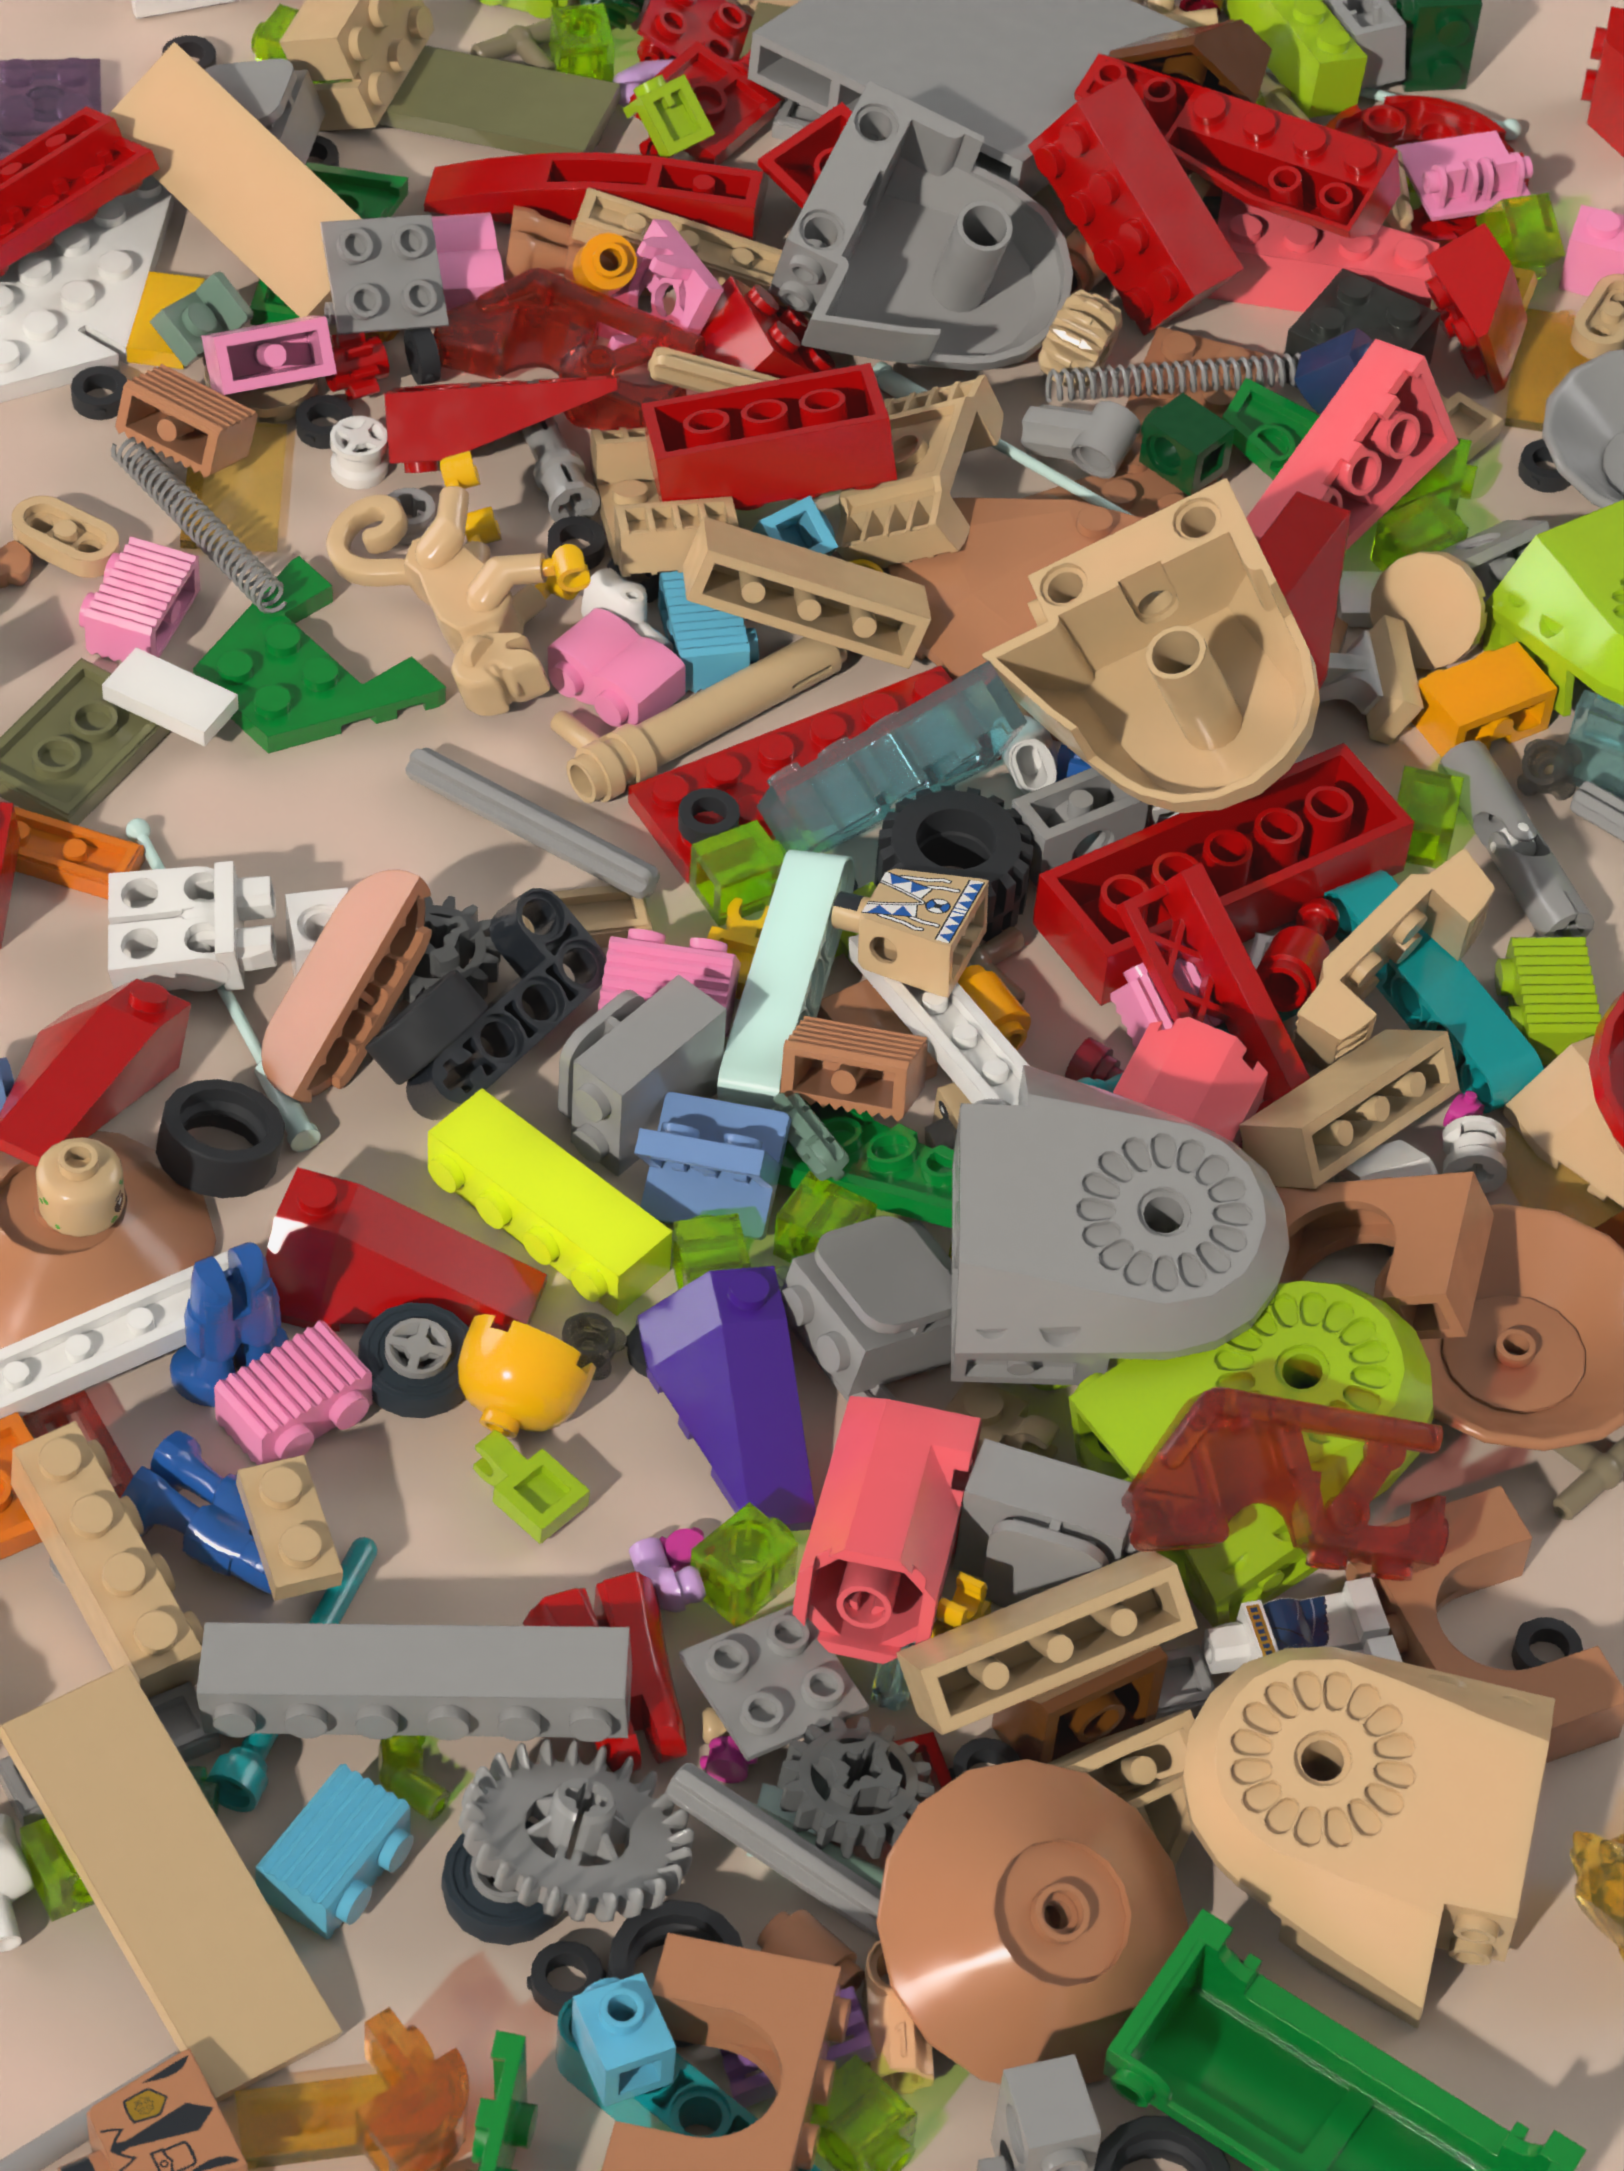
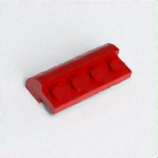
(65, 180)

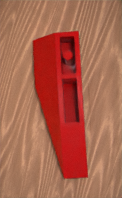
(1264, 153)
(558, 182)

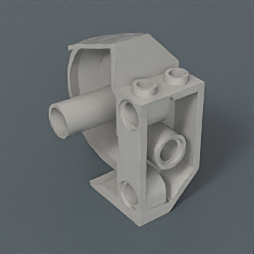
(920, 248)
(1101, 1235)

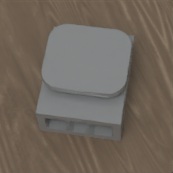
(277, 98)
(627, 1062)
(873, 1302)
(1037, 1522)

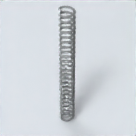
(1171, 382)
(195, 536)

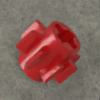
(358, 365)

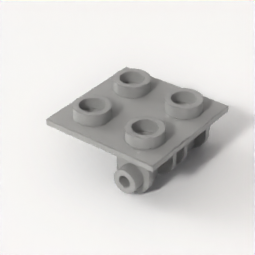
(383, 275)
(772, 1682)

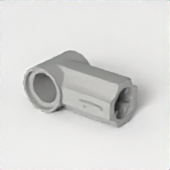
(1091, 439)

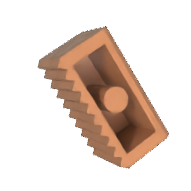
(185, 420)
(854, 1067)

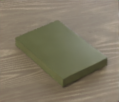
(72, 747)

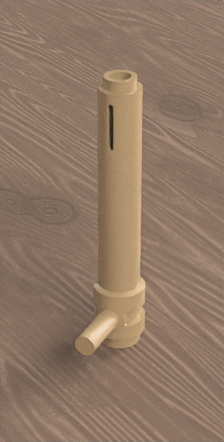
(635, 752)

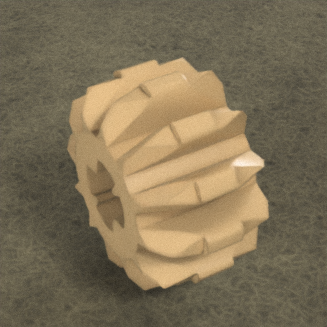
(1081, 335)

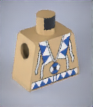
(917, 926)

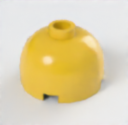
(520, 1377)

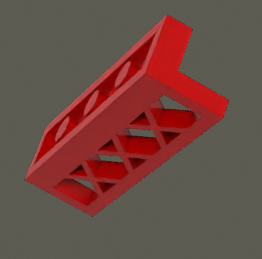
(1225, 973)

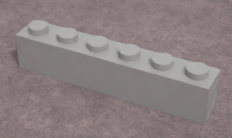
(415, 1680)

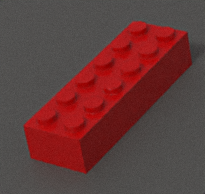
(1263, 855)

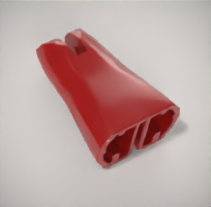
(654, 1707)

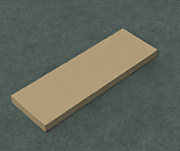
(235, 177)
(169, 1882)

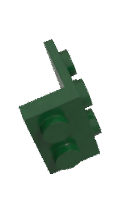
(1438, 42)

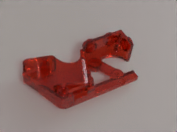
(555, 326)
(1250, 1449)

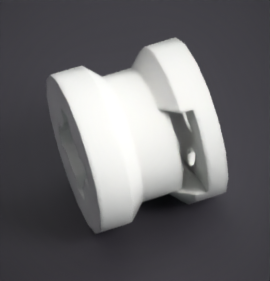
(359, 452)
(1476, 1146)

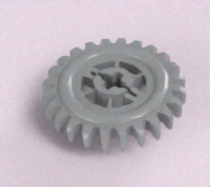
(613, 1812)

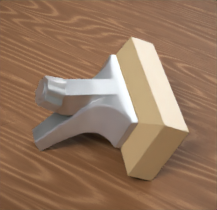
(1377, 679)

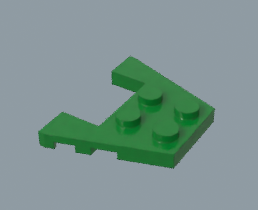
(293, 687)

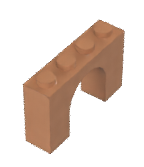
(1431, 1221)
(1482, 1550)
(767, 2010)

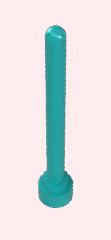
(244, 1768)

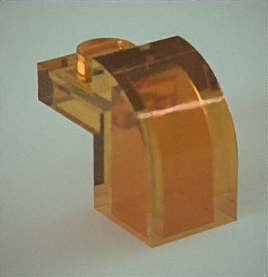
(425, 2109)

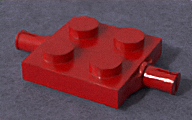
(728, 98)

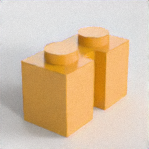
(1485, 700)

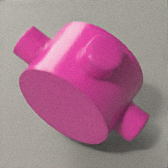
(1464, 1105)
(679, 1546)
(726, 1761)

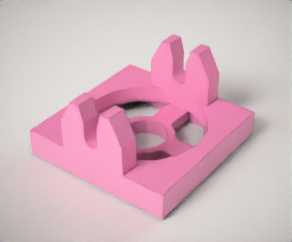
(668, 255)

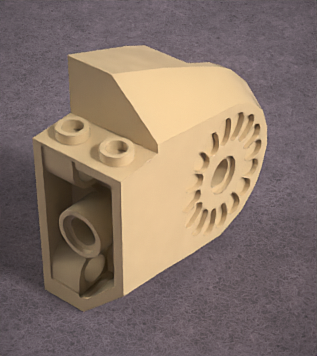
(1171, 659)
(1371, 1810)

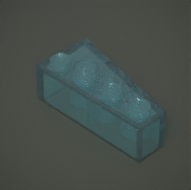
(918, 748)

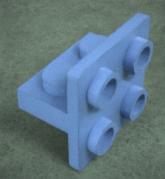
(713, 1161)

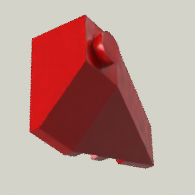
(455, 418)
(1307, 560)
(92, 1067)
(354, 1253)

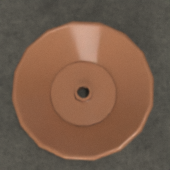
(60, 1276)
(1558, 1303)
(971, 1930)

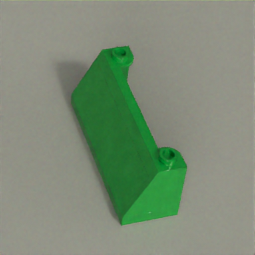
(1292, 2084)

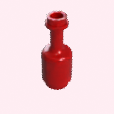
(1296, 955)

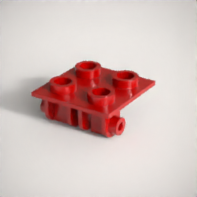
(676, 24)

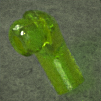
(402, 1773)

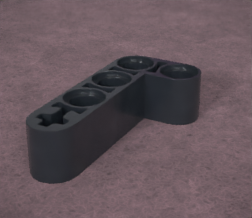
(505, 1024)

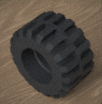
(962, 833)

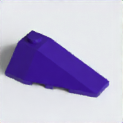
(731, 1377)

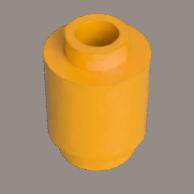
(589, 271)
(997, 1003)

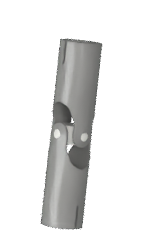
(1516, 844)

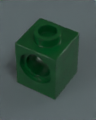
(1186, 444)

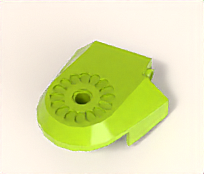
(1568, 605)
(1307, 1345)

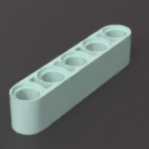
(785, 974)

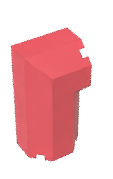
(1195, 1076)
(885, 1527)

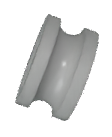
(420, 506)

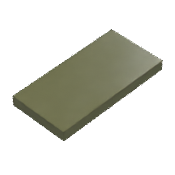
(501, 104)

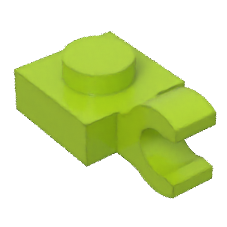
(532, 1491)

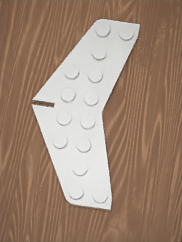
(80, 294)

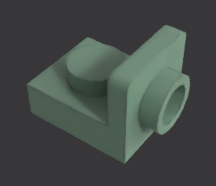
(207, 310)

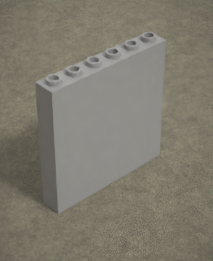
(977, 62)

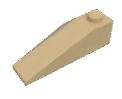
(1564, 1123)

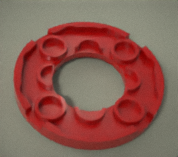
(1414, 120)

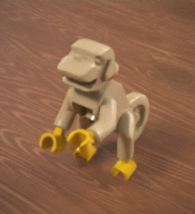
(464, 584)

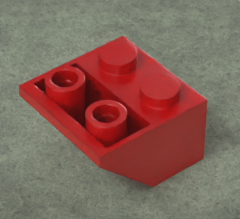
(1479, 303)
(759, 334)

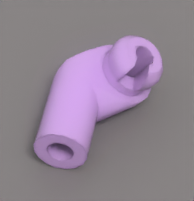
(637, 75)
(672, 1587)

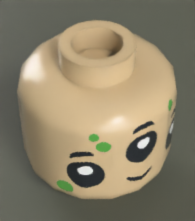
(80, 1187)

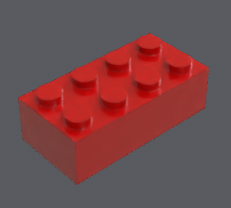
(1134, 206)
(772, 439)

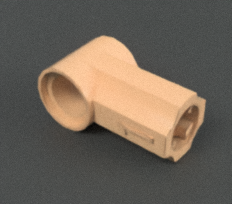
(901, 2050)

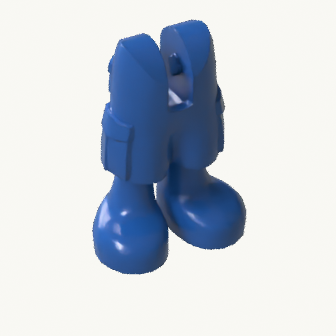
(226, 1320)
(213, 1534)

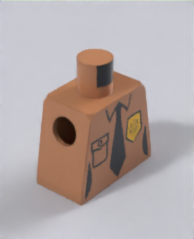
(161, 2125)

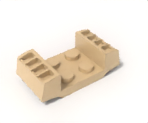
(916, 512)
(638, 527)
(1445, 904)

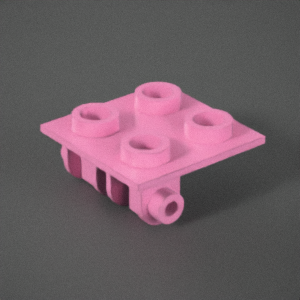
(1464, 174)

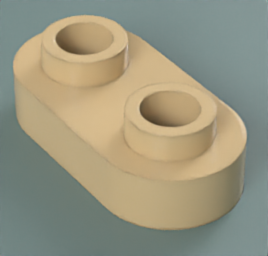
(1601, 319)
(64, 535)

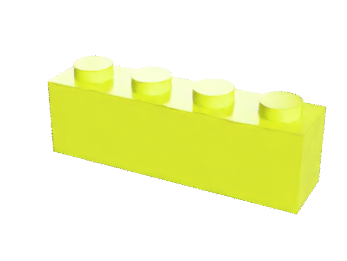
(549, 1202)

